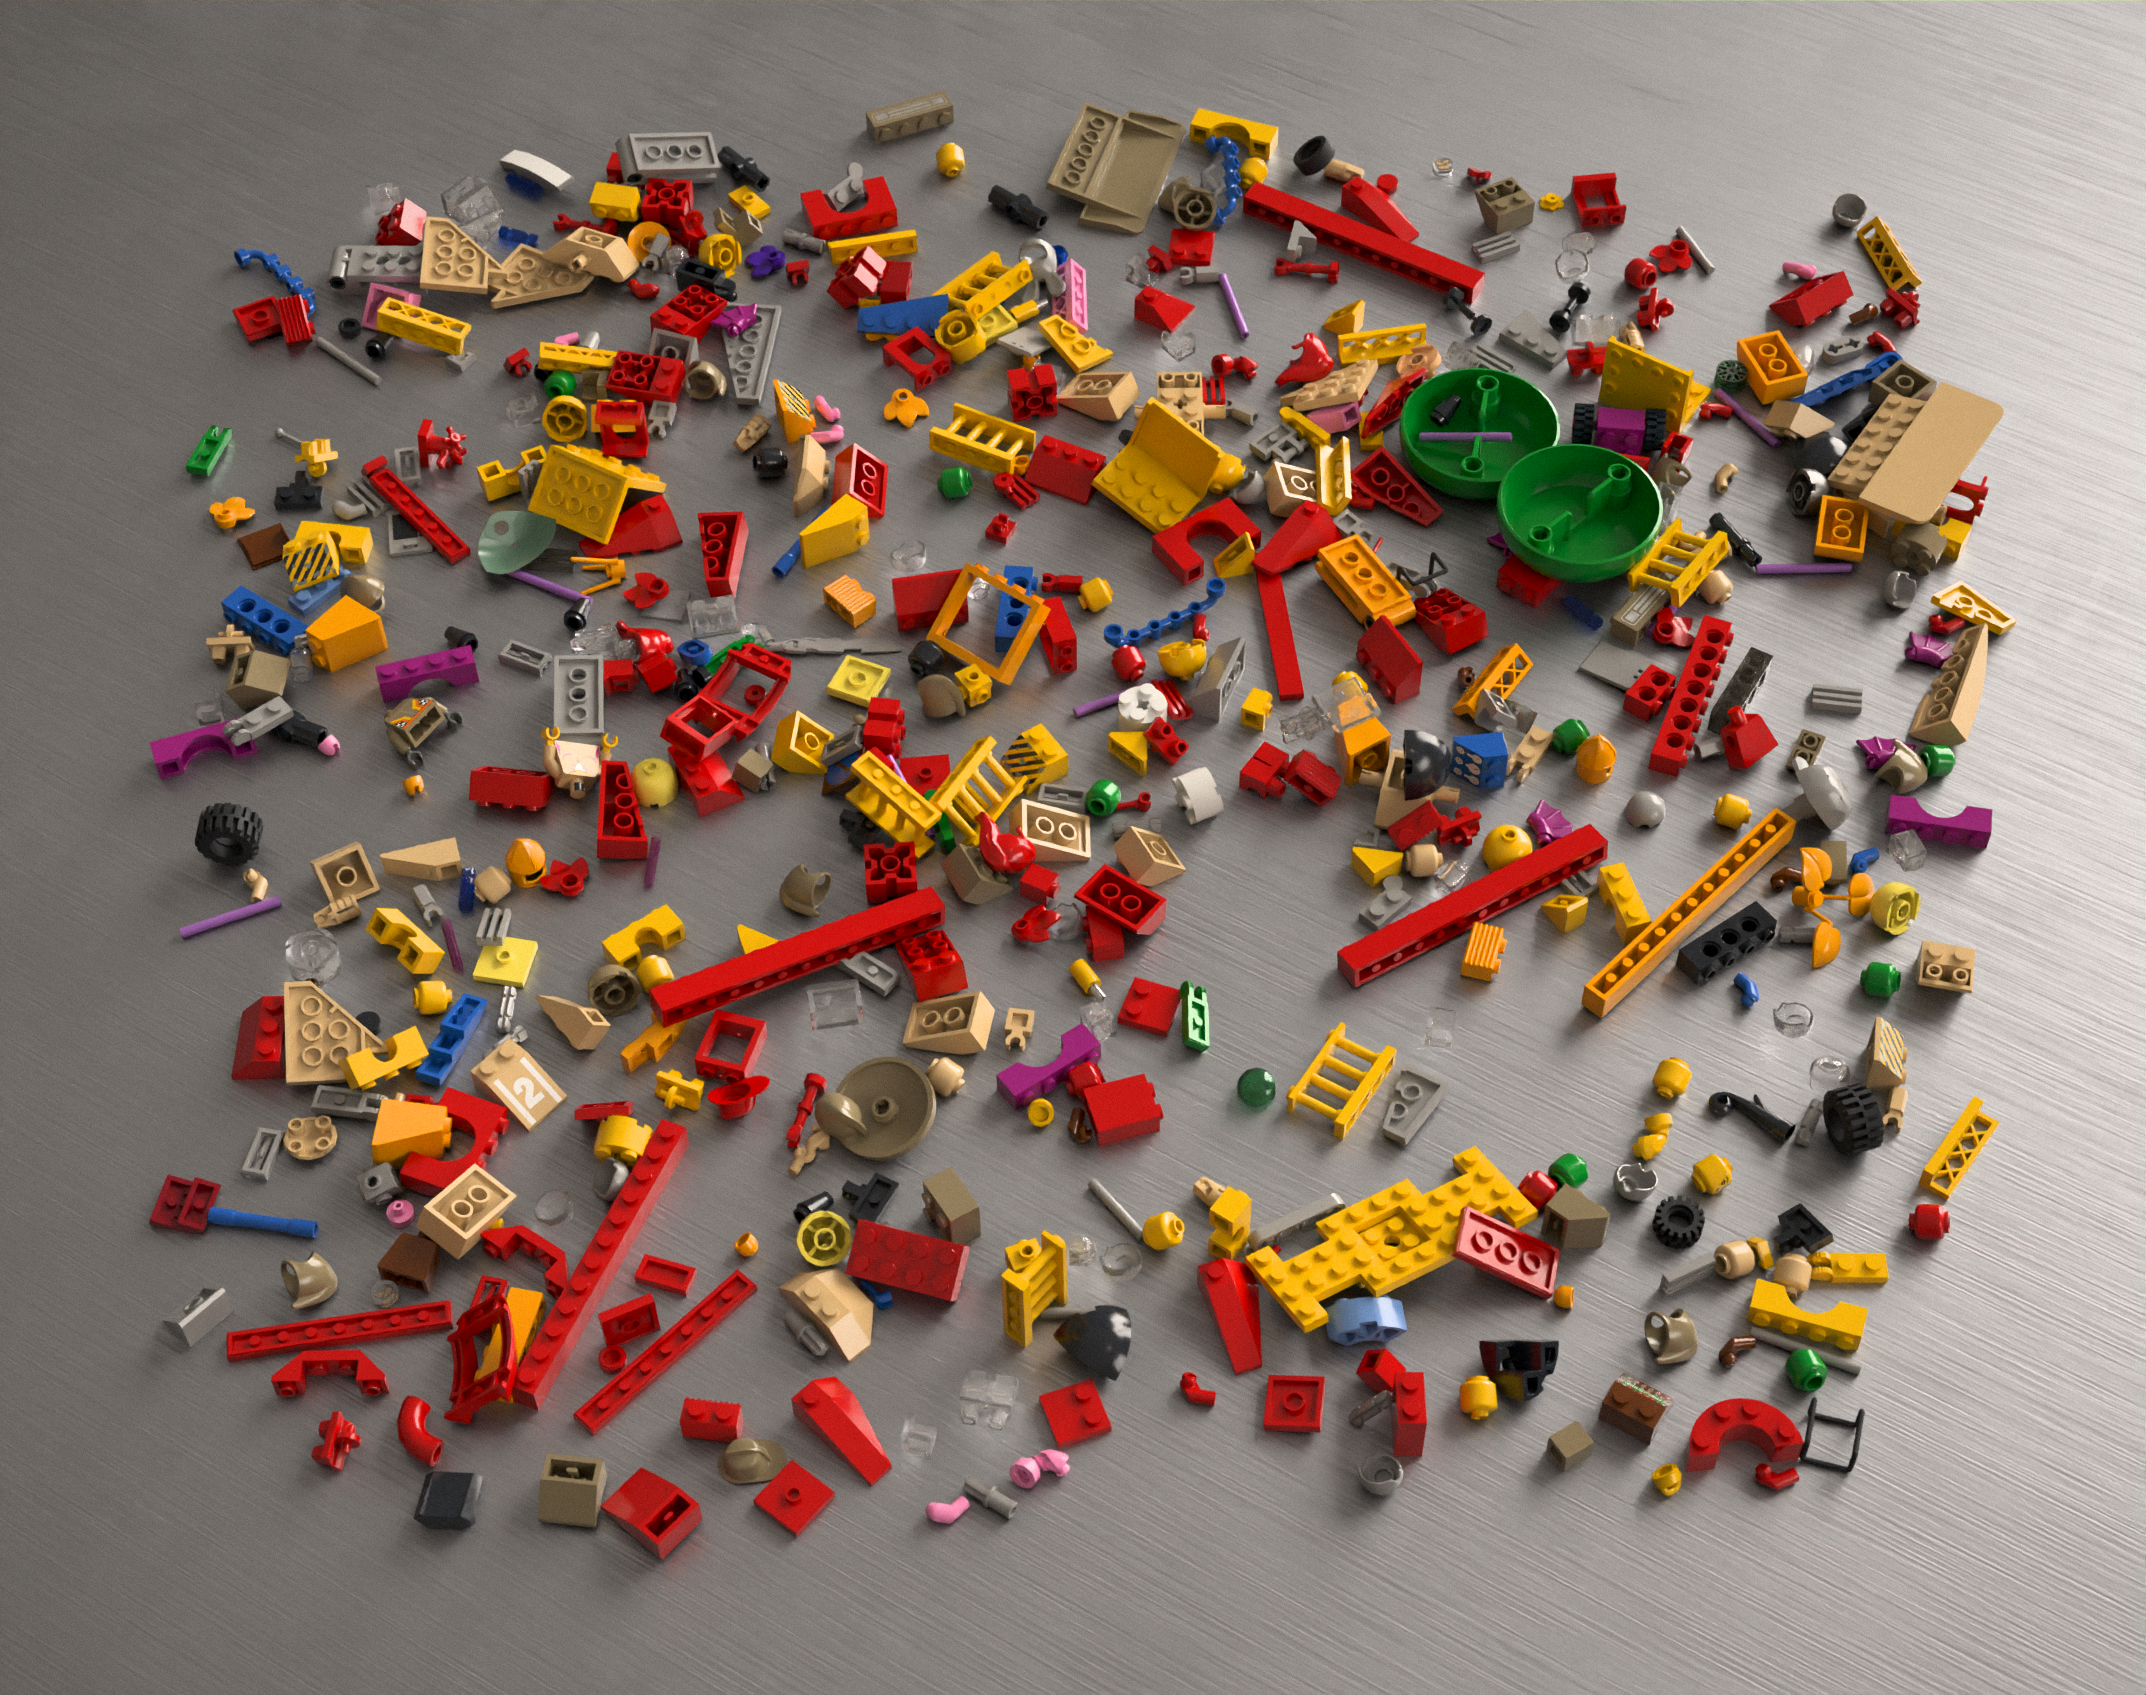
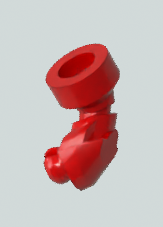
(1223, 365)

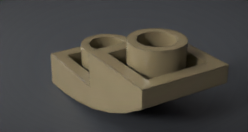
(1808, 747)
(1838, 854)

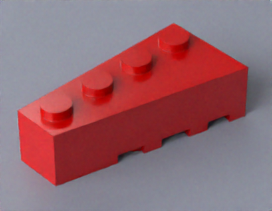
(723, 550)
(619, 820)

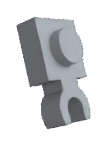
(661, 415)
(1349, 525)

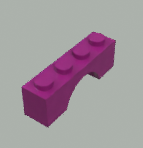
(400, 677)
(176, 752)
(1968, 828)
(1024, 1083)

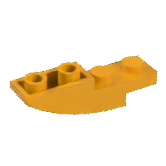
(652, 1043)

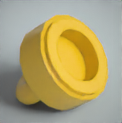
(1040, 1112)
(1666, 1477)

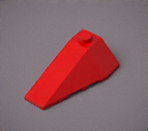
(1376, 209)
(1391, 402)
(1392, 485)
(639, 528)
(1298, 539)
(1235, 1310)
(841, 1424)

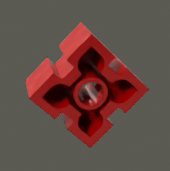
(667, 201)
(857, 277)
(1032, 392)
(884, 726)
(889, 871)

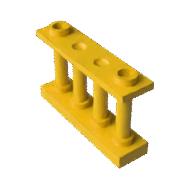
(981, 274)
(976, 453)
(1691, 575)
(955, 785)
(892, 803)
(1355, 1100)
(1034, 1289)

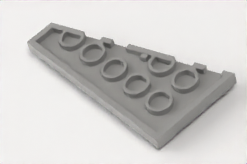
(751, 353)

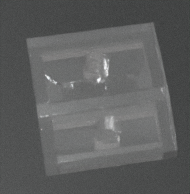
(1346, 705)

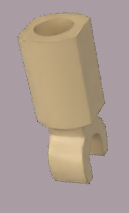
(1895, 1107)

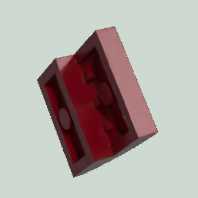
(184, 1204)

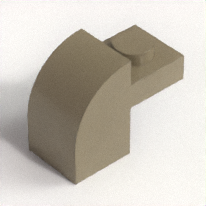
(744, 227)

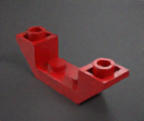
(505, 1241)
(293, 1376)

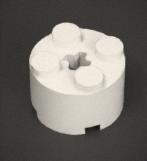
(1140, 707)
(1198, 795)

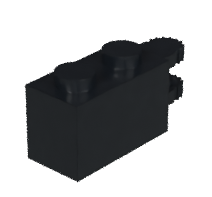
(707, 277)

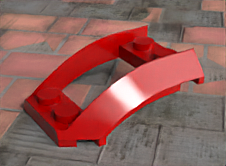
(761, 661)
(465, 1393)

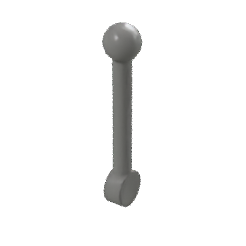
(280, 433)

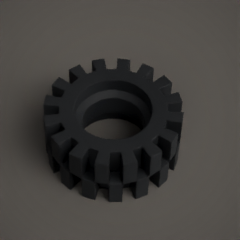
(1682, 1209)

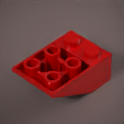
(689, 312)
(646, 377)
(1450, 620)
(931, 965)
(653, 1511)

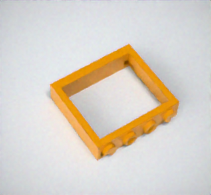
(1022, 641)

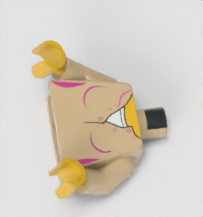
(574, 764)

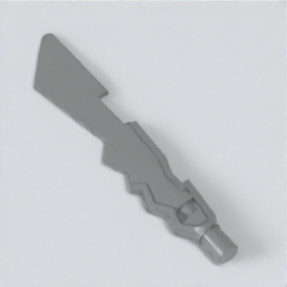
(834, 645)

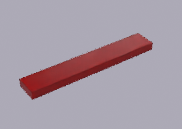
(419, 516)

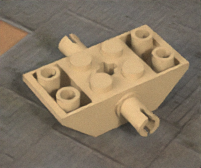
(594, 252)
(1183, 396)
(1392, 800)

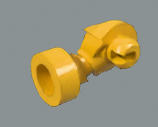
(1652, 1144)

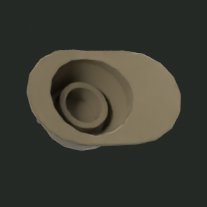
(751, 1461)

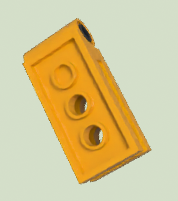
(1364, 582)

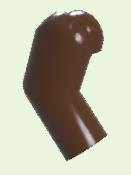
(1868, 312)
(1465, 677)
(1783, 876)
(1076, 1128)
(1735, 1344)

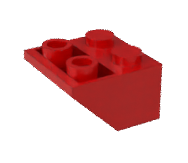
(401, 226)

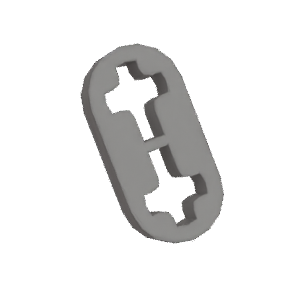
(1842, 350)

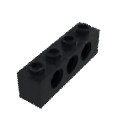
(1726, 943)

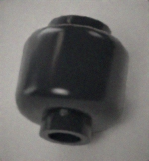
(769, 462)
(925, 658)

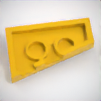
(1071, 345)
(1974, 607)

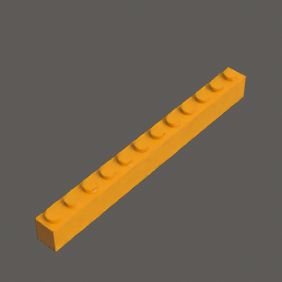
(1687, 913)

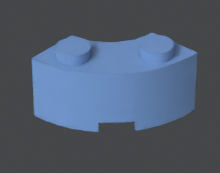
(1365, 1320)

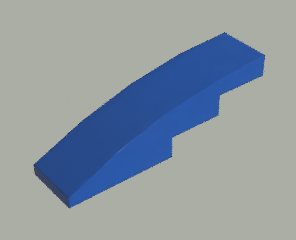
(452, 1040)

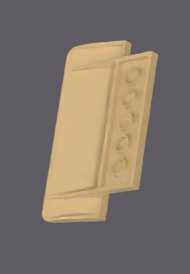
(1916, 451)

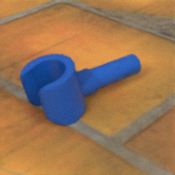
(882, 1299)

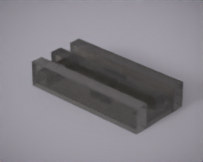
(553, 556)

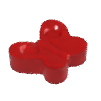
(1479, 174)

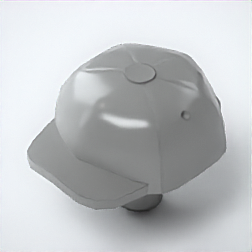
(1822, 795)

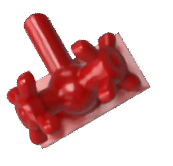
(444, 447)

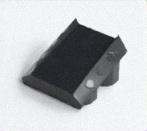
(448, 1500)

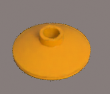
(641, 236)

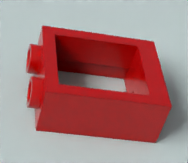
(1058, 638)
(691, 741)
(735, 1026)

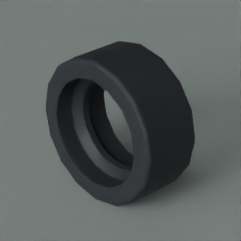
(1314, 155)

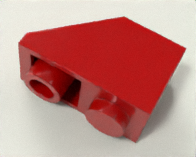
(1103, 937)

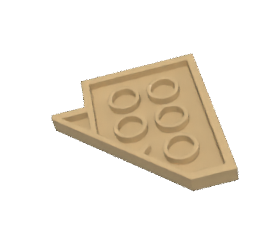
(454, 260)
(534, 279)
(1337, 388)
(320, 1036)

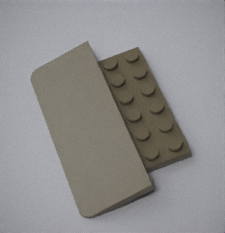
(1116, 166)

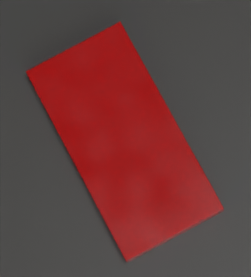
(1506, 1252)

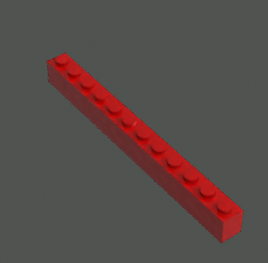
(1364, 242)
(1471, 904)
(796, 956)
(599, 1265)

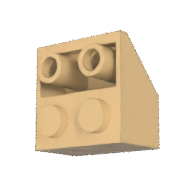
(1945, 966)

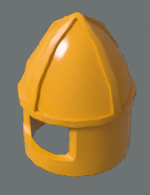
(1594, 759)
(523, 859)

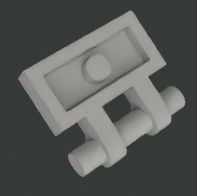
(1276, 438)

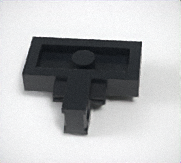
(299, 495)
(861, 827)
(870, 1200)
(1801, 1230)

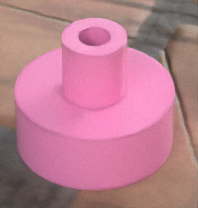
(400, 1214)

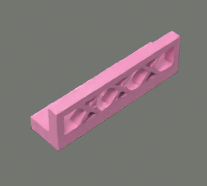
(1075, 296)

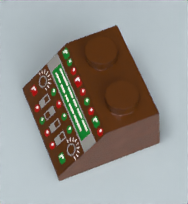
(1635, 1408)

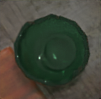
(1256, 1087)

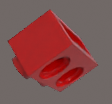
(1649, 693)

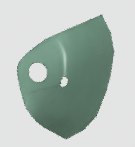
(528, 529)

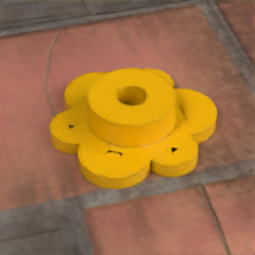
(1551, 202)

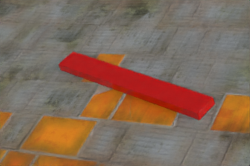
(1279, 635)
(339, 1330)
(664, 1352)

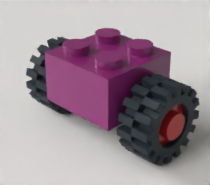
(1619, 428)

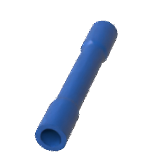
(788, 559)
(293, 1226)

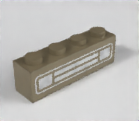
(909, 117)
(1640, 610)

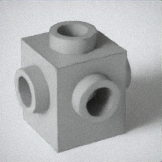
(379, 1183)

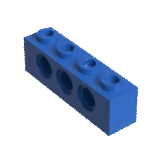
(1011, 610)
(262, 619)

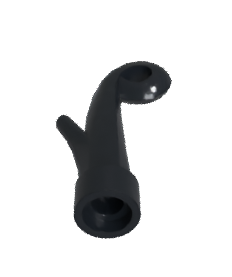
(1758, 1111)

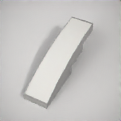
(537, 169)

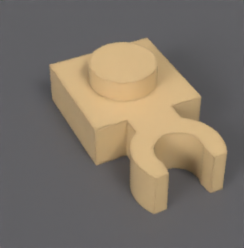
(1017, 1026)

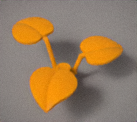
(1814, 871)

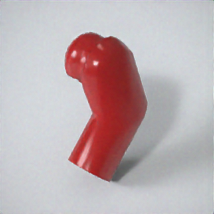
(643, 291)
(1883, 341)
(1716, 408)
(1359, 501)
(1937, 625)
(1199, 629)
(1194, 1392)
(1774, 1480)

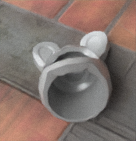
(1042, 270)

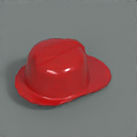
(739, 1097)

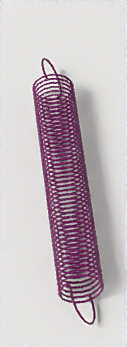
(652, 860)
(449, 945)

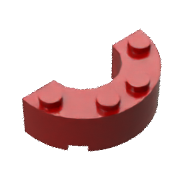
(1741, 1421)

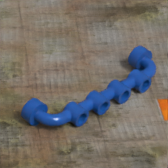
(1232, 176)
(281, 273)
(1114, 633)

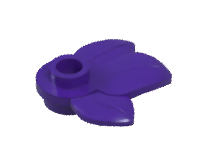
(766, 260)

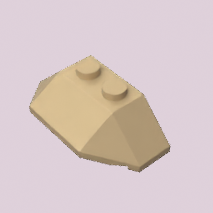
(810, 475)
(834, 1308)

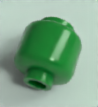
(560, 383)
(954, 482)
(1569, 736)
(1938, 760)
(1103, 798)
(1881, 979)
(1568, 1170)
(1806, 1370)

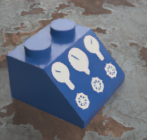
(1480, 759)

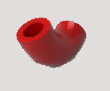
(413, 1432)

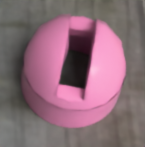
(329, 746)

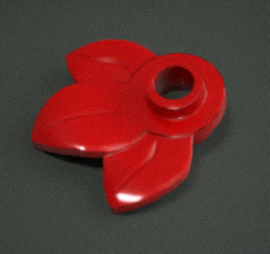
(1672, 256)
(647, 591)
(1674, 627)
(566, 878)
(1035, 924)

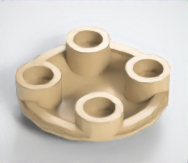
(310, 1137)

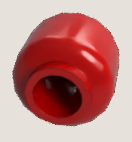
(1640, 273)
(1128, 663)
(1082, 1077)
(1538, 1188)
(1929, 1222)

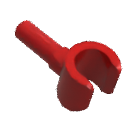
(1142, 804)

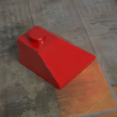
(1161, 309)

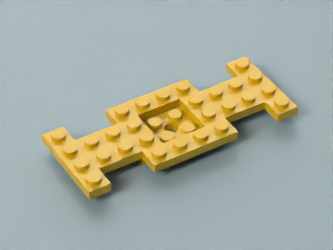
(1422, 1231)

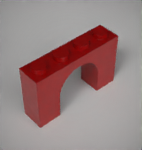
(829, 224)
(1220, 520)
(471, 1114)

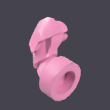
(1027, 1471)

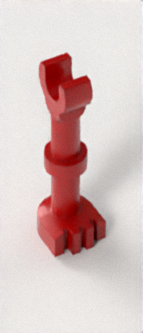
(566, 223)
(1284, 266)
(814, 1085)

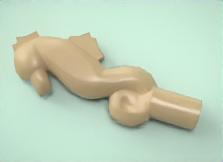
(806, 1155)

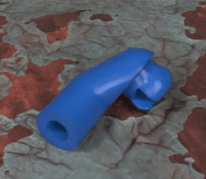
(1860, 860)
(1749, 987)

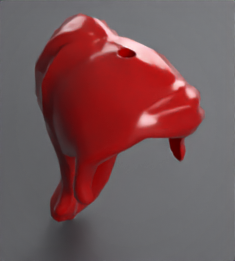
(1312, 365)
(648, 640)
(1003, 851)

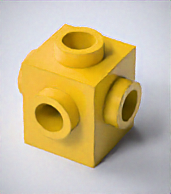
(973, 685)
(1021, 1254)

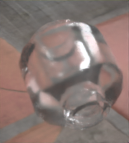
(672, 258)
(1452, 876)

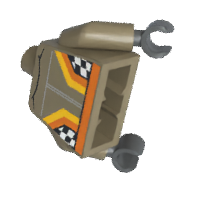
(414, 721)

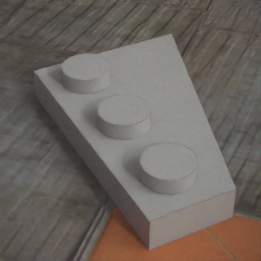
(1533, 340)
(1412, 1104)

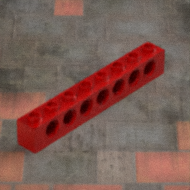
(1690, 696)

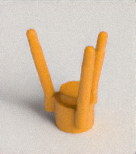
(614, 569)

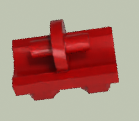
(692, 228)
(1904, 304)
(1653, 309)
(1586, 358)
(1165, 741)
(1460, 829)
(338, 1438)

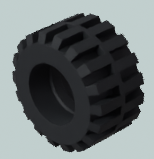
(229, 833)
(1853, 1119)

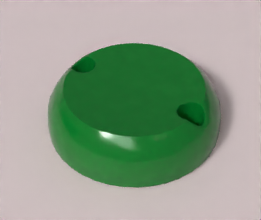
(1489, 404)
(1578, 512)

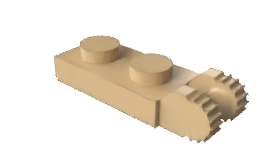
(1529, 752)

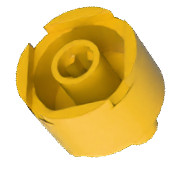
(960, 335)
(621, 1140)

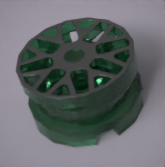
(1730, 377)

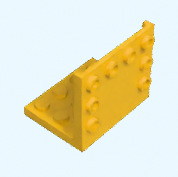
(1643, 382)
(1160, 469)
(586, 489)

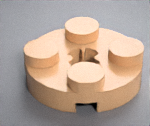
(1421, 357)

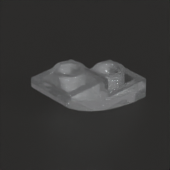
(621, 650)

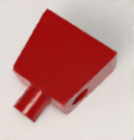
(1746, 738)

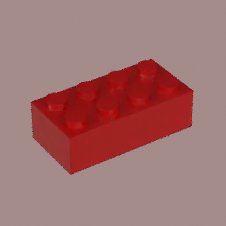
(907, 1260)

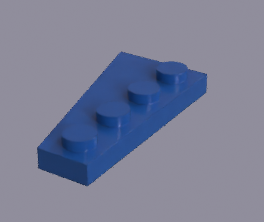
(903, 316)
(1837, 386)

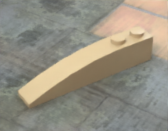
(1951, 706)

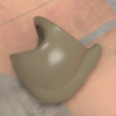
(1170, 193)
(704, 374)
(1665, 472)
(364, 590)
(940, 696)
(1903, 770)
(801, 891)
(839, 1116)
(312, 1280)
(1674, 1339)

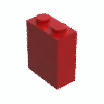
(1524, 582)
(1122, 1109)
(1408, 1414)

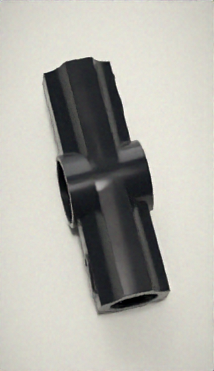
(743, 169)
(1018, 207)
(302, 730)

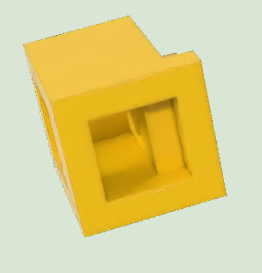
(1256, 709)

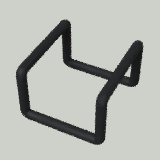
(1400, 570)
(1858, 1424)

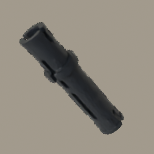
(1740, 545)

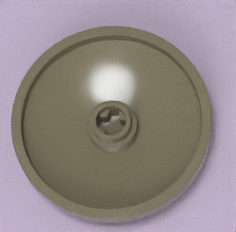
(894, 1107)

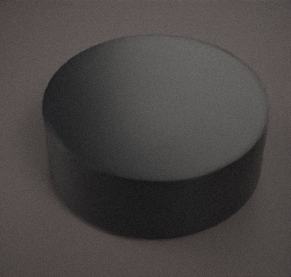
(349, 328)
(701, 676)
(371, 1021)

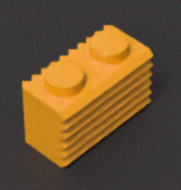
(850, 600)
(1482, 952)

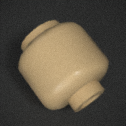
(1716, 588)
(1423, 860)
(492, 885)
(945, 1076)
(1734, 1259)
(1792, 1273)

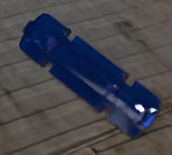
(524, 184)
(518, 236)
(1583, 612)
(466, 889)

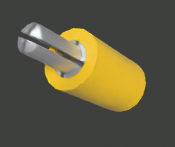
(1027, 310)
(1087, 979)

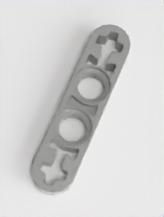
(1295, 1222)

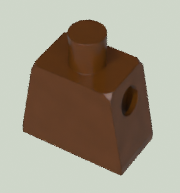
(411, 1262)

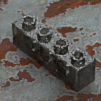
(1741, 688)

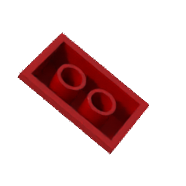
(1813, 299)
(1064, 469)
(862, 478)
(921, 598)
(1390, 660)
(706, 783)
(510, 787)
(1123, 900)
(261, 1041)

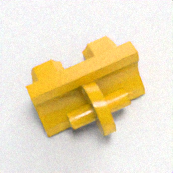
(316, 454)
(679, 1091)

